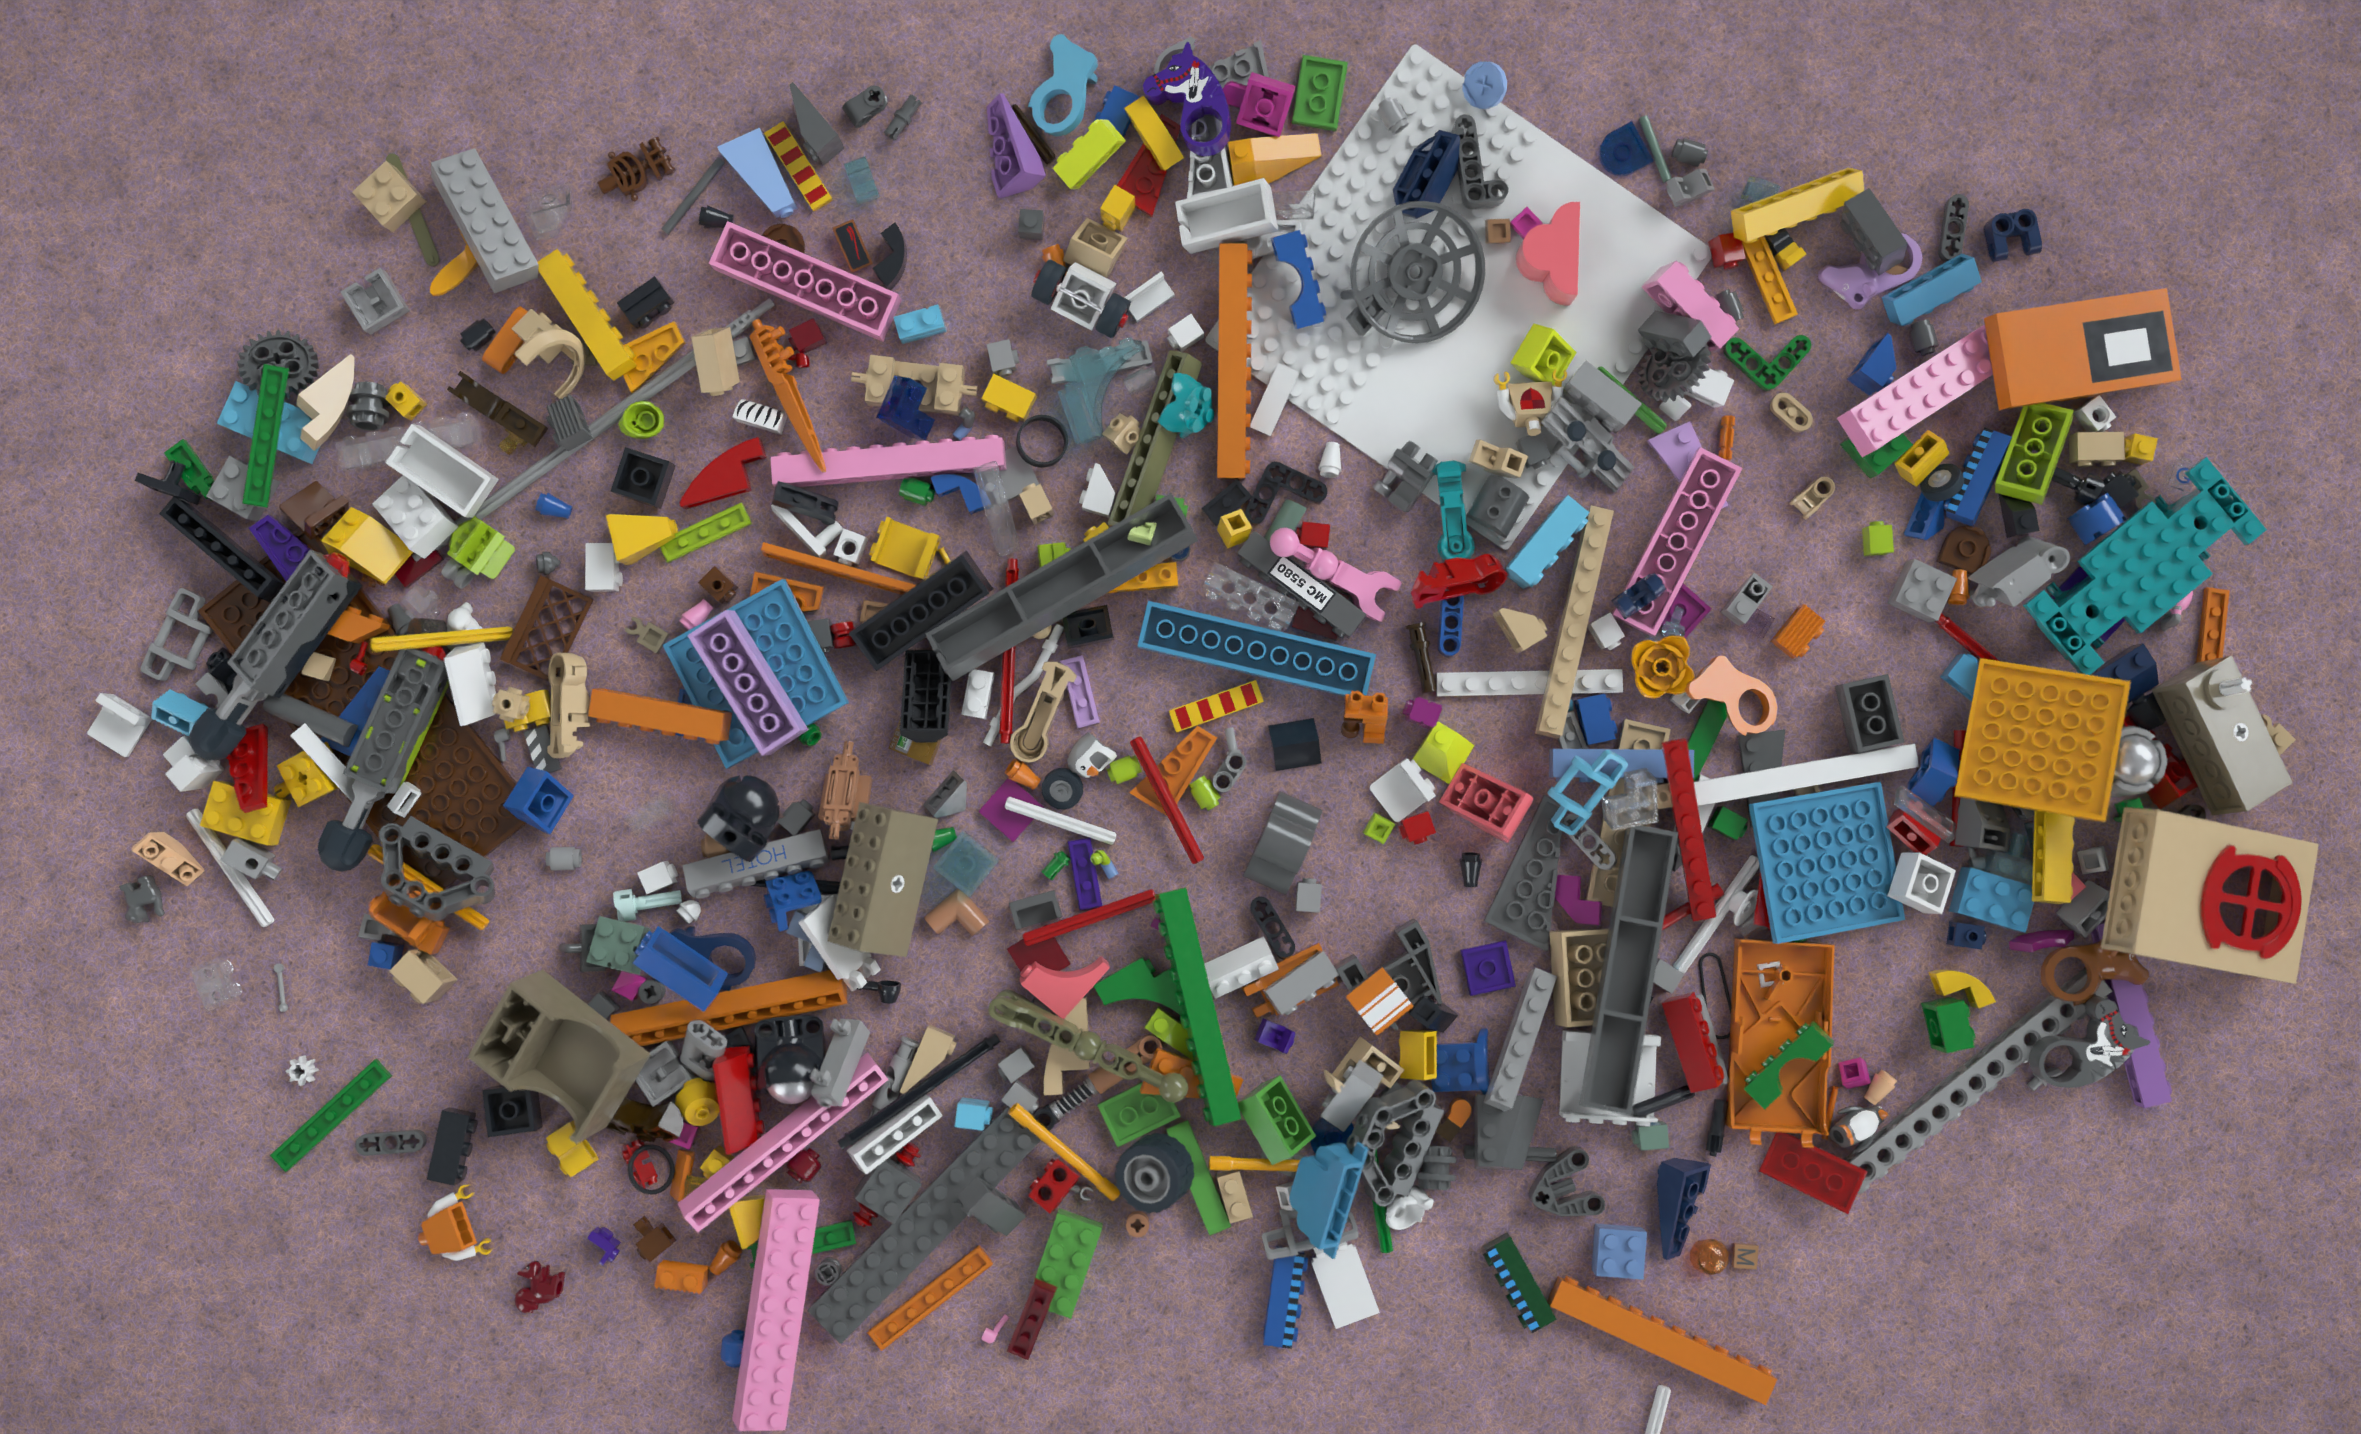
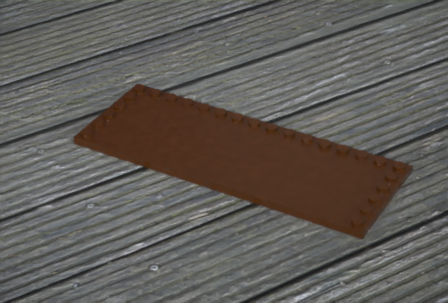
(454, 768)

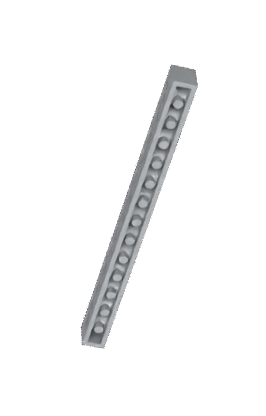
(1959, 1081)

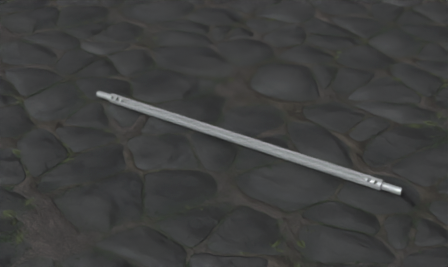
(603, 423)

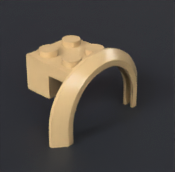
(547, 343)
(1374, 1058)

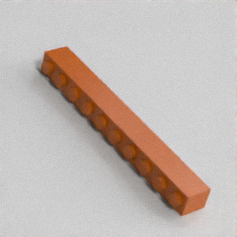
(1233, 361)
(734, 1007)
(1662, 1340)

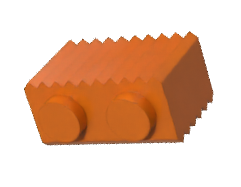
(1798, 632)
(681, 1276)

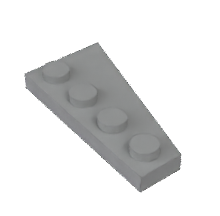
(1240, 65)

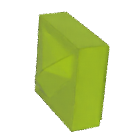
(1378, 828)

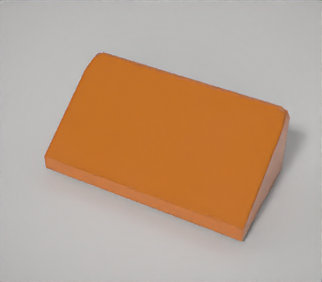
(683, 1167)

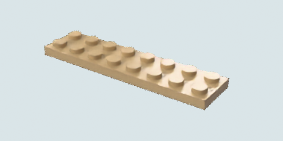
(1603, 882)

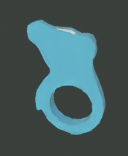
(1072, 72)

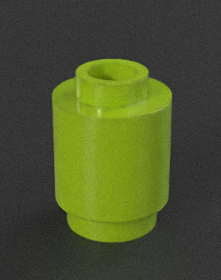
(1124, 769)
(1204, 793)

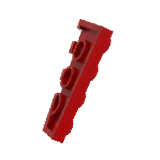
(1144, 176)
(250, 769)

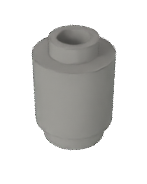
(1392, 115)
(564, 858)

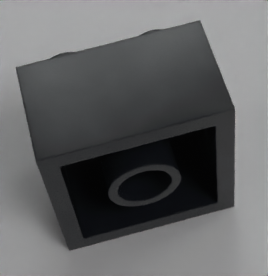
(643, 478)
(511, 1111)

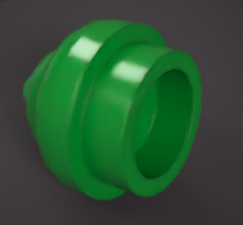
(811, 736)

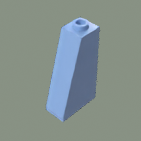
(758, 168)

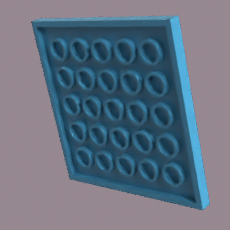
(788, 648)
(1826, 862)

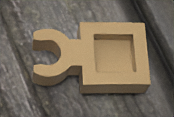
(2280, 736)

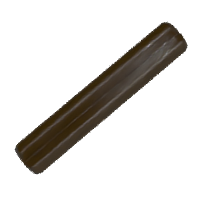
(1040, 145)

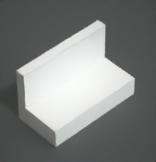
(1149, 297)

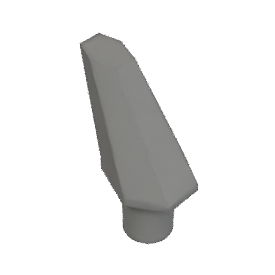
(2036, 1082)

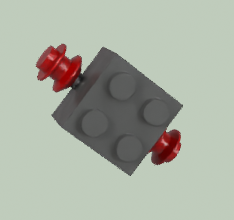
(888, 1188)

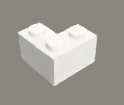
(190, 769)

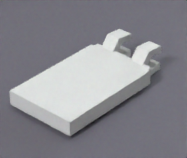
(839, 959)
(1344, 1285)

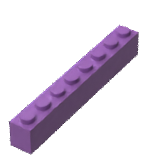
(2144, 1066)

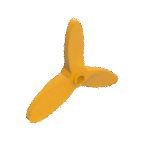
(454, 272)

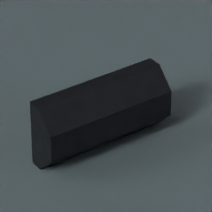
(924, 698)

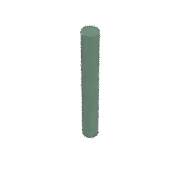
(1655, 149)

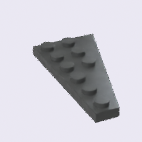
(1529, 886)

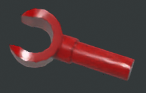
(801, 359)
(356, 664)

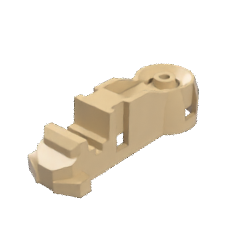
(1052, 692)
(569, 700)

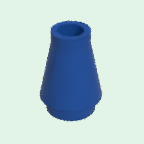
(552, 506)

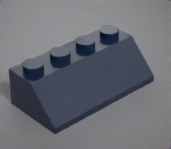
(2132, 665)

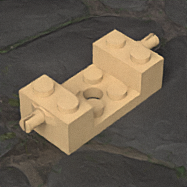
(943, 383)

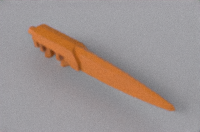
(773, 360)

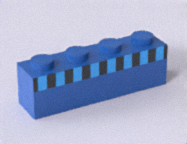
(1979, 476)
(1283, 1300)

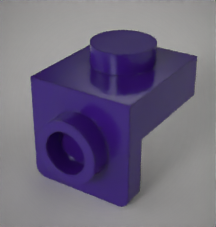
(1275, 1036)
(604, 1239)

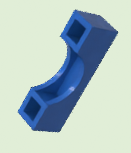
(1291, 250)

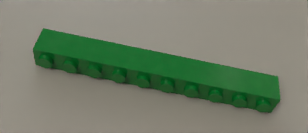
(1197, 1007)

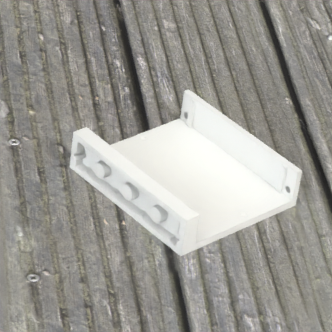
(1573, 1064)

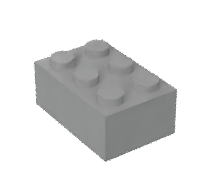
(1600, 397)

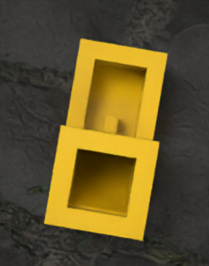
(1950, 981)

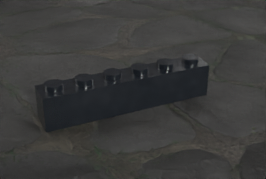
(222, 549)

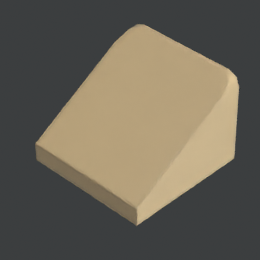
(319, 666)

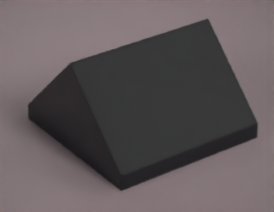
(1088, 627)
(1295, 744)

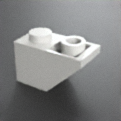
(1099, 494)

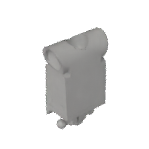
(2017, 572)

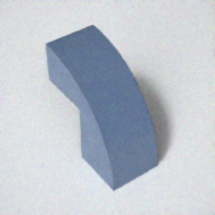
(814, 959)

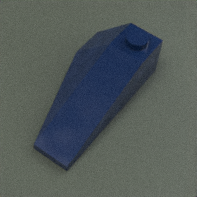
(1677, 1191)

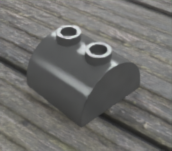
(1498, 505)

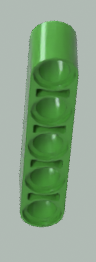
(1202, 1185)

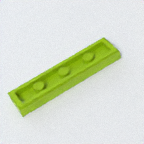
(706, 532)

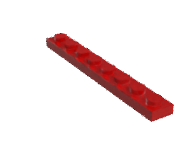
(1689, 829)

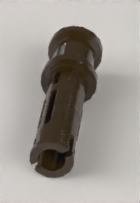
(1420, 646)

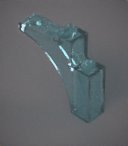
(1085, 397)

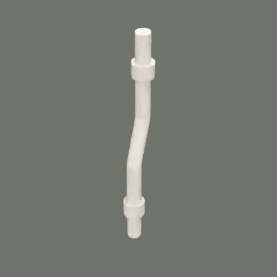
(1048, 647)

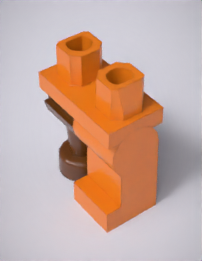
(1368, 710)

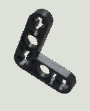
(1274, 485)

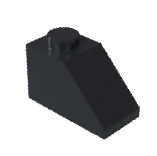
(2018, 516)

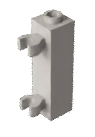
(840, 1062)

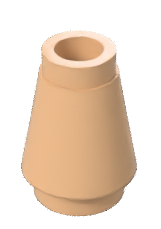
(1880, 1086)

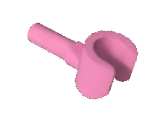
(990, 1335)

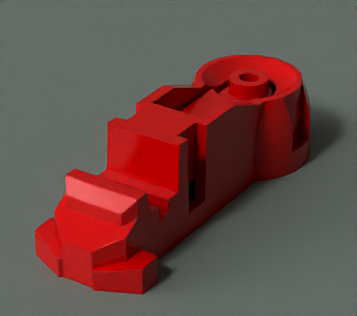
(1459, 577)

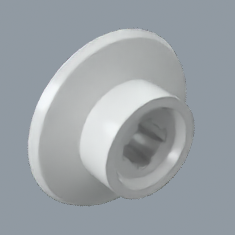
(1743, 906)

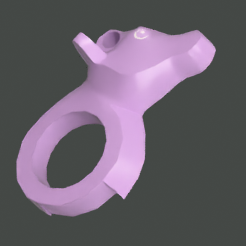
(1859, 283)

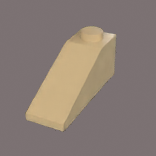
(932, 1051)

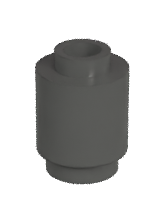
(1689, 152)
(1730, 304)
(1924, 337)

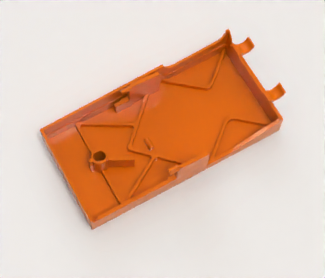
(1766, 1019)

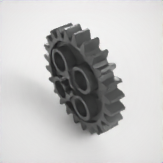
(273, 347)
(1671, 374)

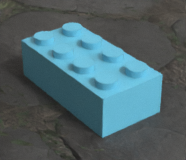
(240, 416)
(1546, 541)

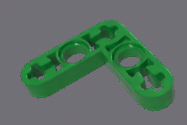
(1771, 368)

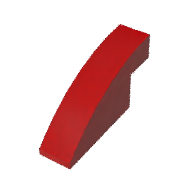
(724, 475)

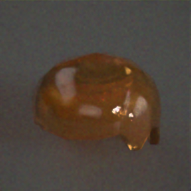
(1709, 1256)

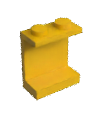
(904, 548)

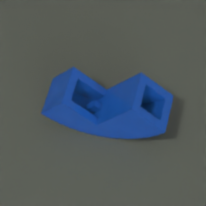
(949, 483)

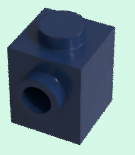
(1966, 935)

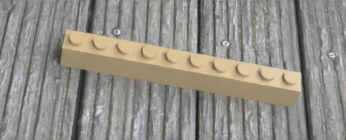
(1574, 623)

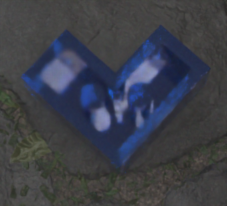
(902, 406)

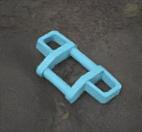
(1584, 812)

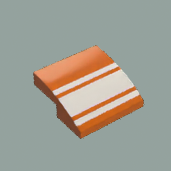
(1379, 1001)

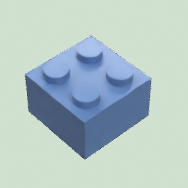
(1619, 1251)

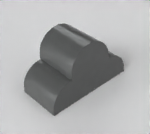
(1283, 843)

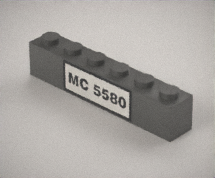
(1302, 585)

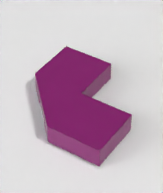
(1568, 895)

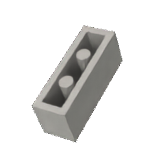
(1301, 983)
(1359, 1086)

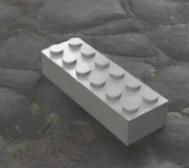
(484, 220)

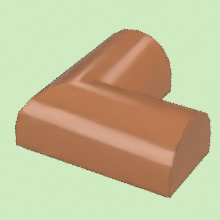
(957, 907)

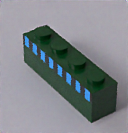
(1519, 1282)

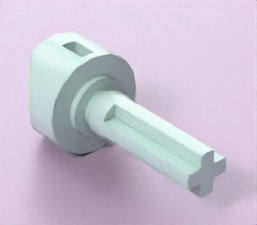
(629, 904)

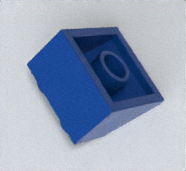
(1875, 367)
(538, 800)

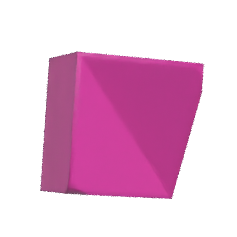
(628, 985)
(1854, 1073)

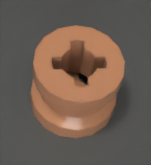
(1140, 1221)

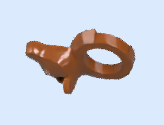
(2099, 965)

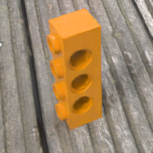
(1157, 577)

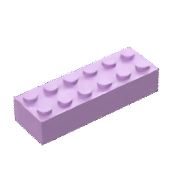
(747, 682)

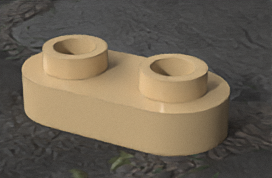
(1790, 412)

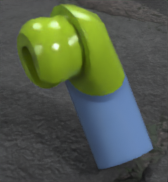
(1107, 865)

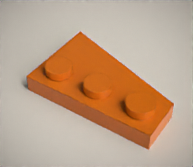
(806, 594)

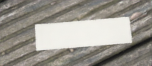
(324, 759)

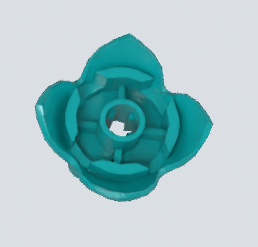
(1191, 408)

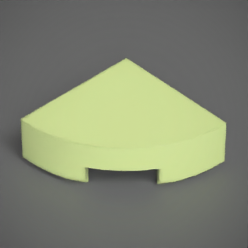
(1143, 533)

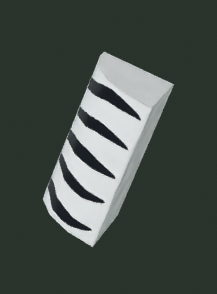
(760, 416)

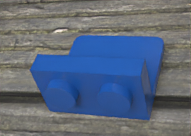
(790, 894)

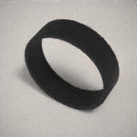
(1052, 420)

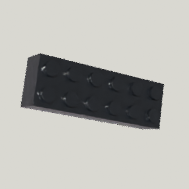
(921, 610)

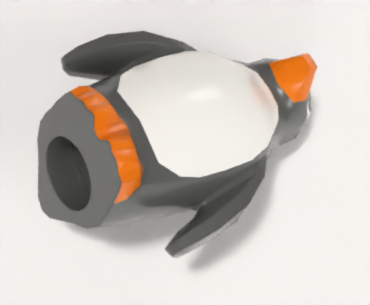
(1857, 1126)

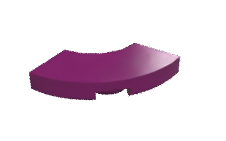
(2041, 939)

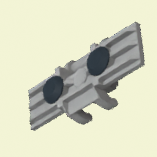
(1593, 439)

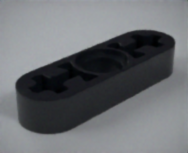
(1275, 918)

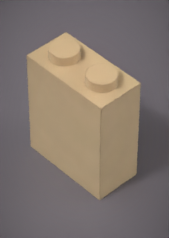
(715, 360)

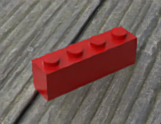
(1693, 1042)

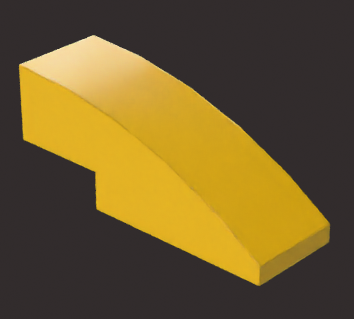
(1153, 133)

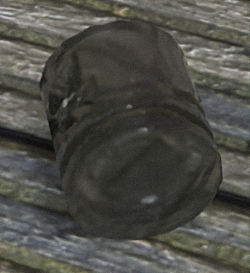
(426, 625)

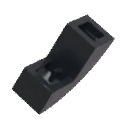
(892, 267)

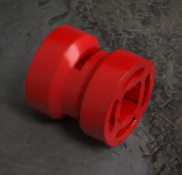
(842, 629)

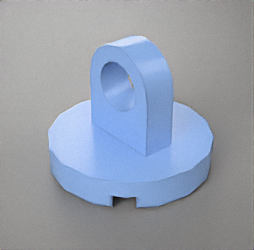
(1484, 85)

